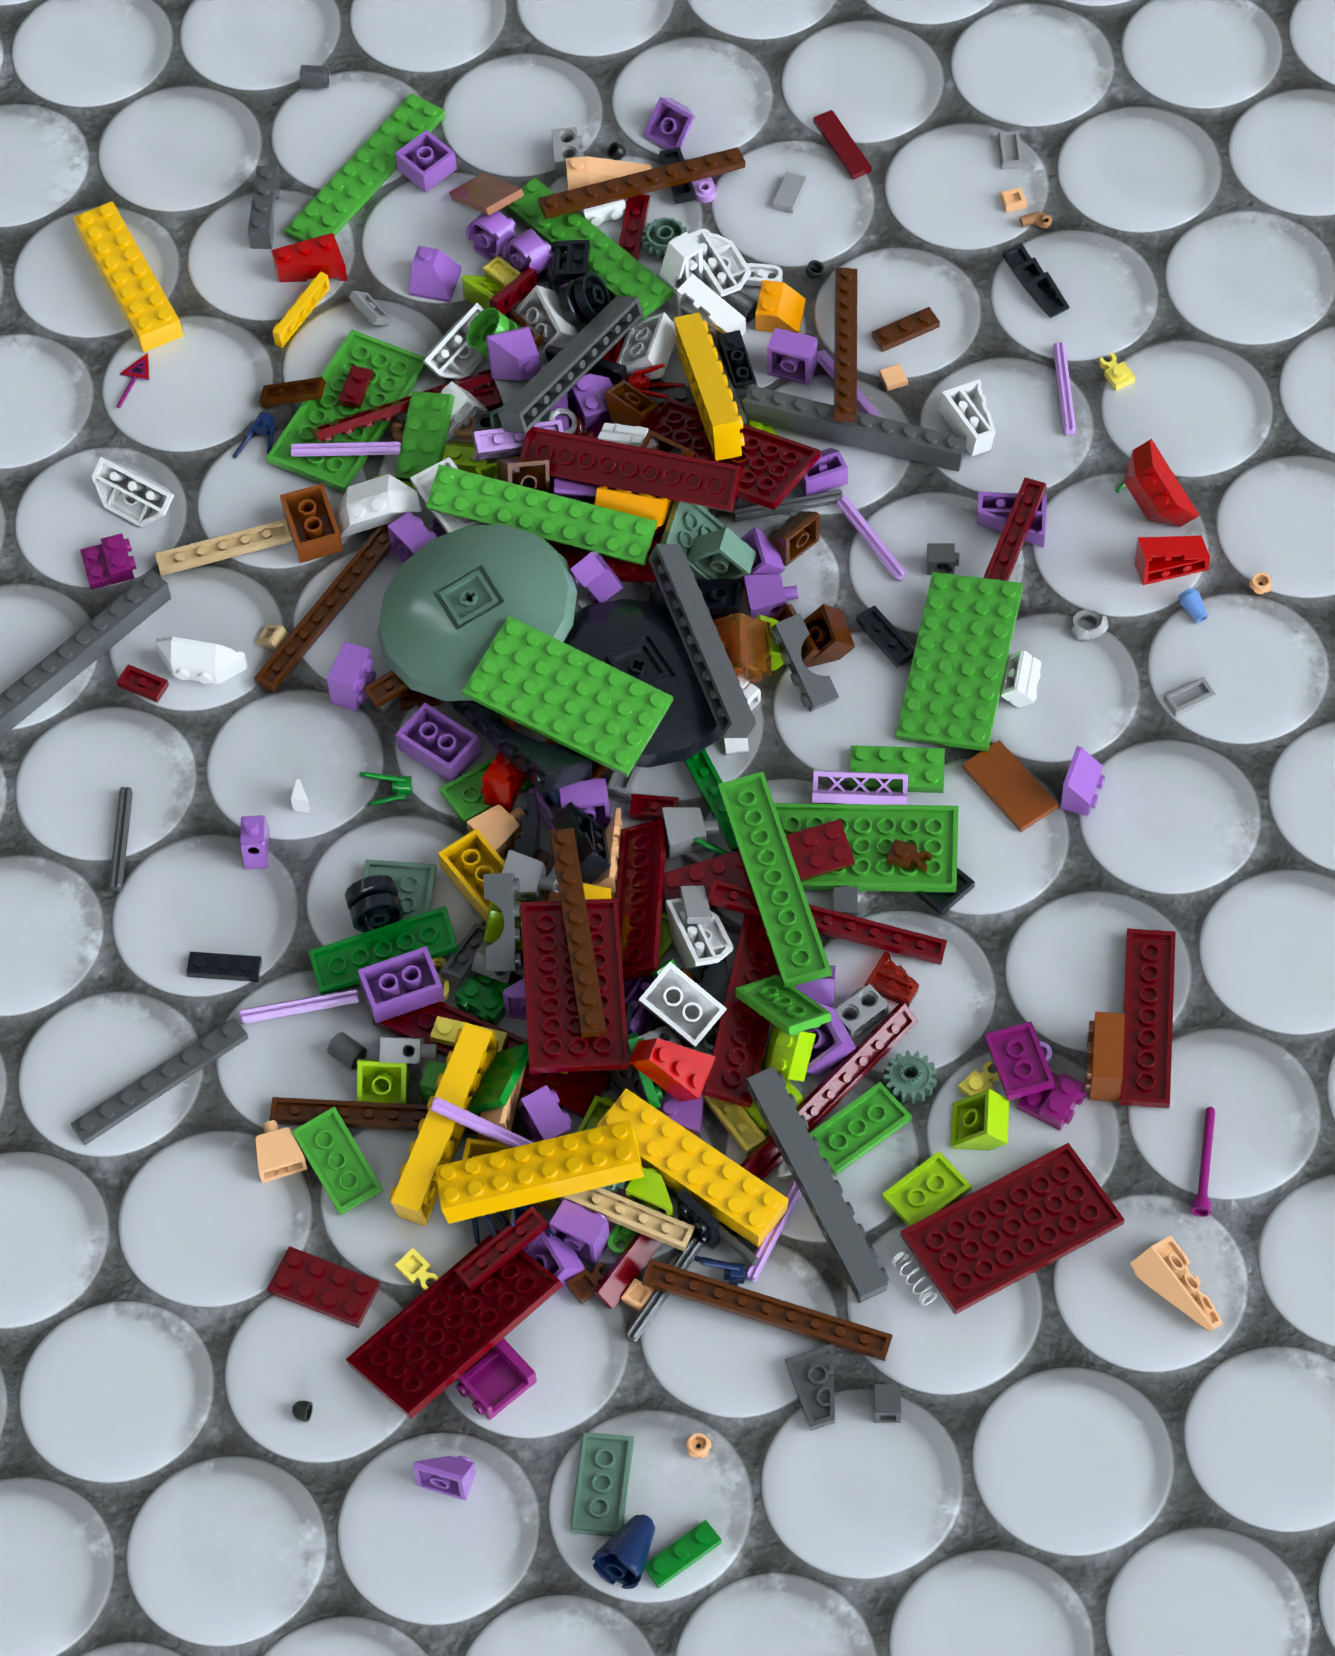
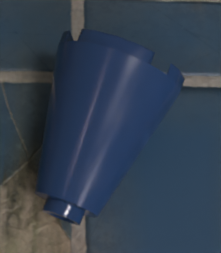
(626, 1552)

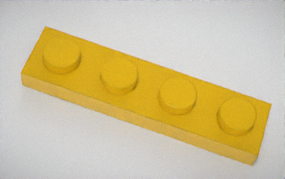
(301, 309)

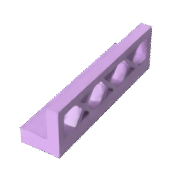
(499, 444)
(858, 796)

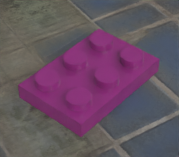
(1019, 1061)

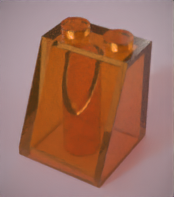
(746, 645)

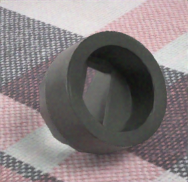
(616, 151)
(814, 269)
(302, 1410)

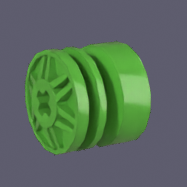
(487, 323)

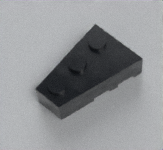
(590, 840)

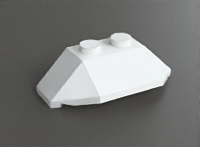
(722, 263)
(452, 355)
(130, 493)
(375, 504)
(200, 660)
(697, 943)

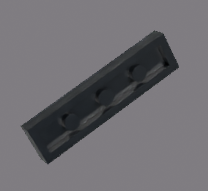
(604, 368)

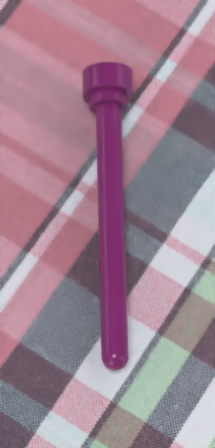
(1201, 1204)

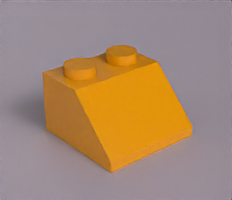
(779, 307)

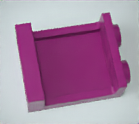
(496, 1380)

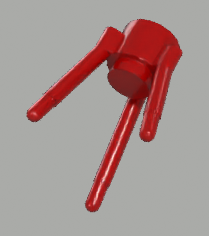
(643, 382)

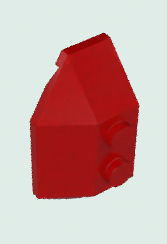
(1157, 488)

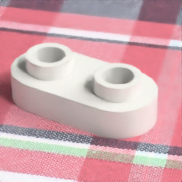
(763, 272)

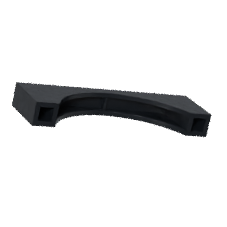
(542, 763)

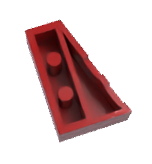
(308, 259)

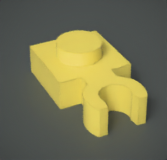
(1117, 374)
(978, 1082)
(415, 1268)

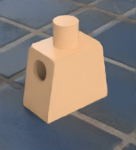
(498, 827)
(278, 1153)

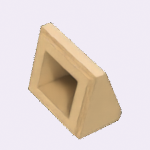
(272, 637)

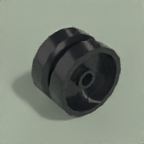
(583, 298)
(373, 903)

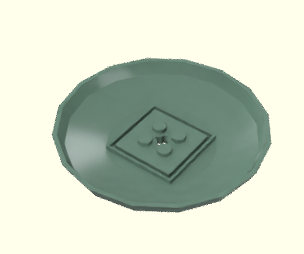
(437, 635)

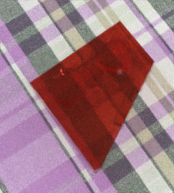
(892, 981)

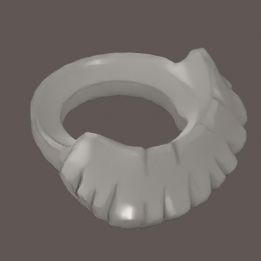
(550, 416)
(1089, 634)

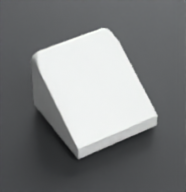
(736, 745)
(299, 798)

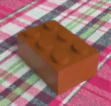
(311, 523)
(1105, 1056)

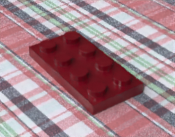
(323, 1287)

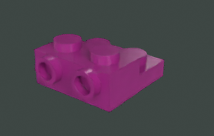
(108, 562)
(1056, 1104)

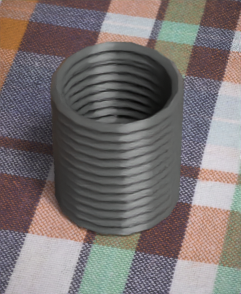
(314, 76)
(743, 304)
(346, 1050)

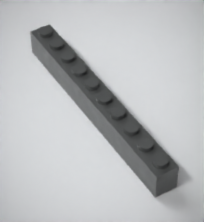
(570, 364)
(867, 432)
(702, 641)
(81, 650)
(817, 1185)

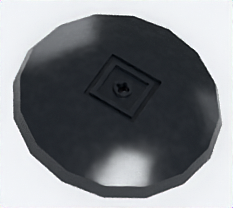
(646, 636)

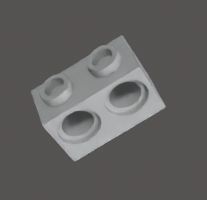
(565, 145)
(864, 1016)

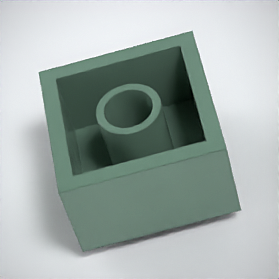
(721, 555)

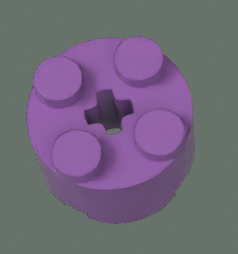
(490, 233)
(527, 251)

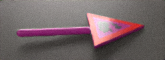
(139, 370)

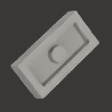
(368, 306)

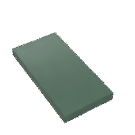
(602, 1484)

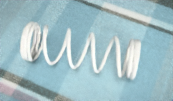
(922, 1300)

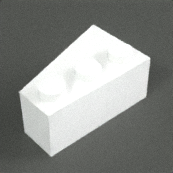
(680, 262)
(720, 316)
(464, 408)
(968, 416)

